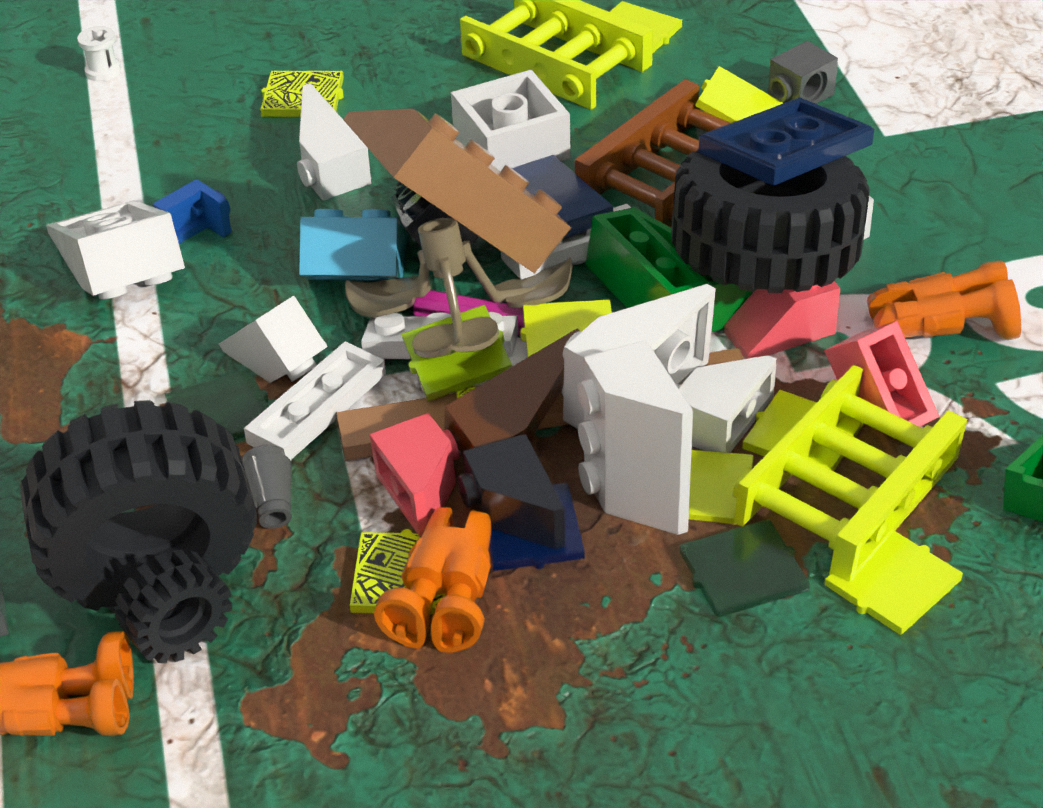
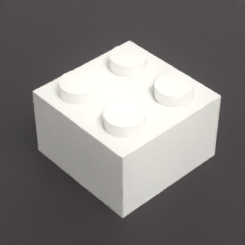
(512, 120)

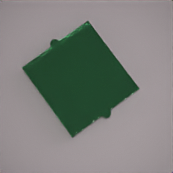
(229, 400)
(744, 568)

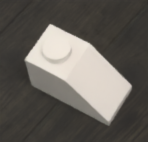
(277, 343)
(727, 400)

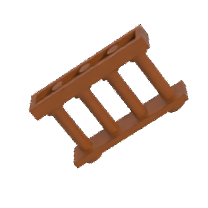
(639, 139)

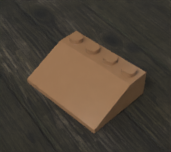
(463, 182)

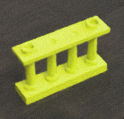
(571, 20)
(878, 508)

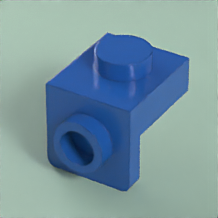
(195, 209)

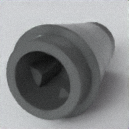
(270, 484)

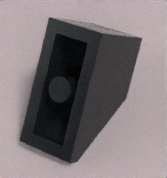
(514, 491)

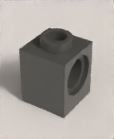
(803, 73)

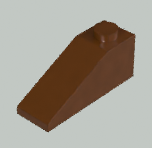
(509, 402)

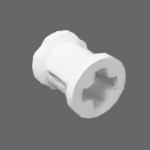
(99, 53)

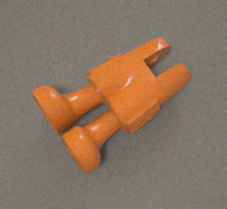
(942, 302)
(446, 563)
(38, 690)

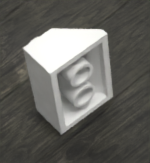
(635, 438)

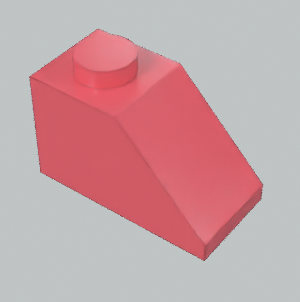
(783, 320)
(889, 372)
(416, 466)

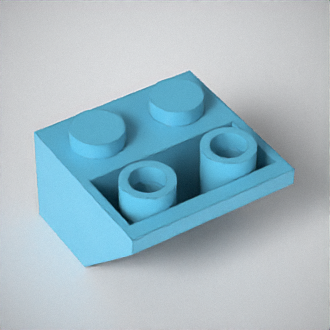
(352, 247)

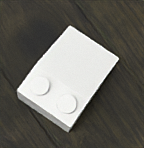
(118, 247)
(673, 325)

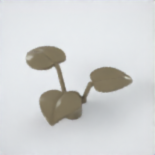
(444, 255)

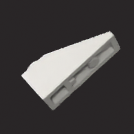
(330, 151)

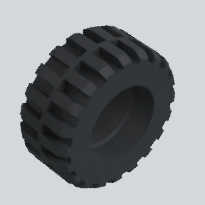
(765, 233)
(125, 462)

